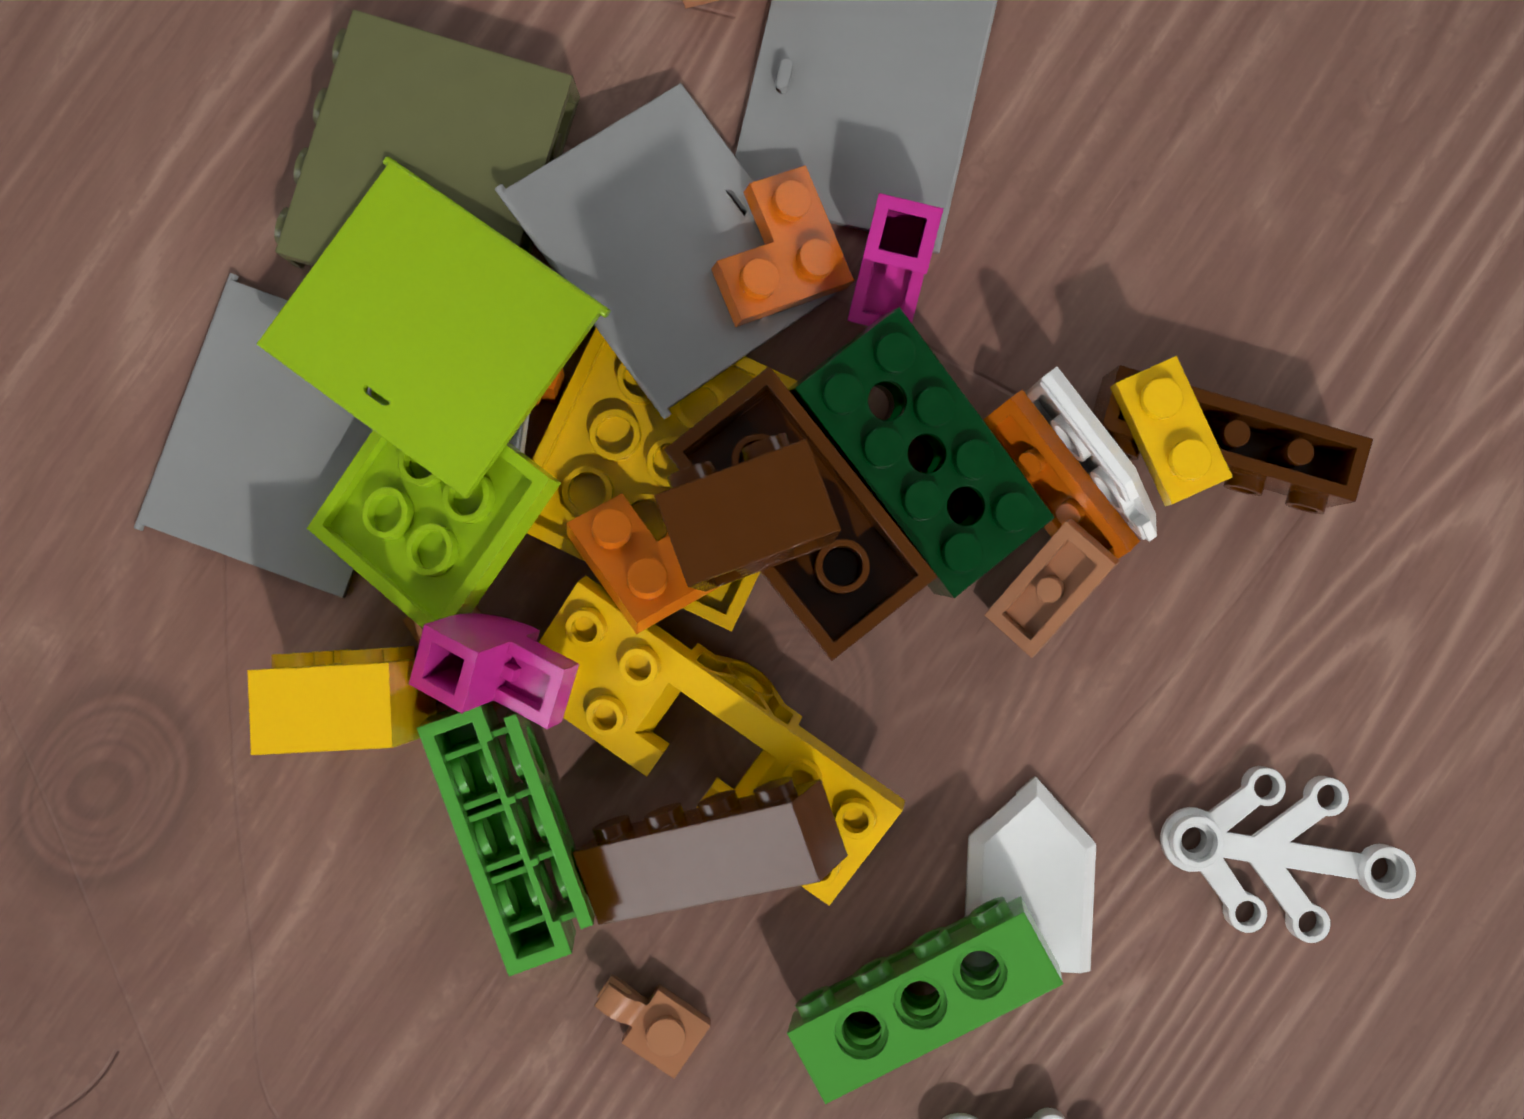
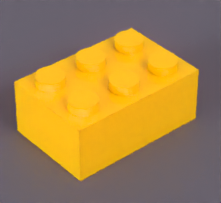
(335, 701)

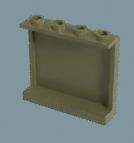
(437, 109)

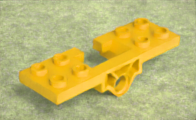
(633, 680)

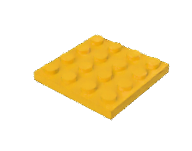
(613, 443)

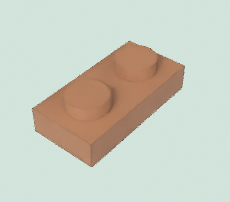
(1052, 587)

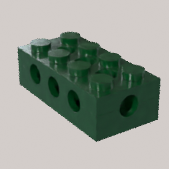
(960, 450)

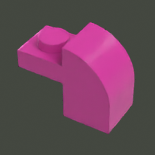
(894, 258)
(491, 658)

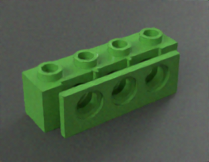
(497, 835)
(850, 1054)

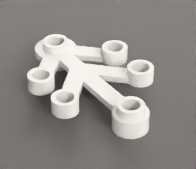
(1272, 852)

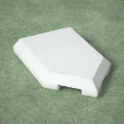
(1095, 450)
(1045, 858)

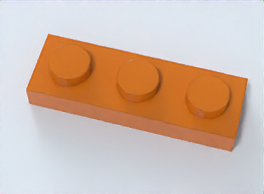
(1057, 474)

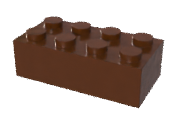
(747, 513)
(870, 565)

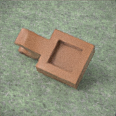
(660, 1027)

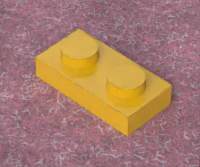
(1171, 431)

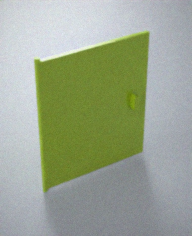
(434, 319)

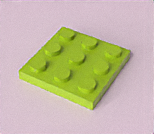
(423, 538)

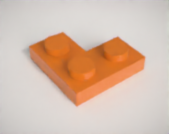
(798, 256)
(631, 563)

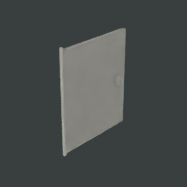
(866, 99)
(639, 228)
(253, 452)

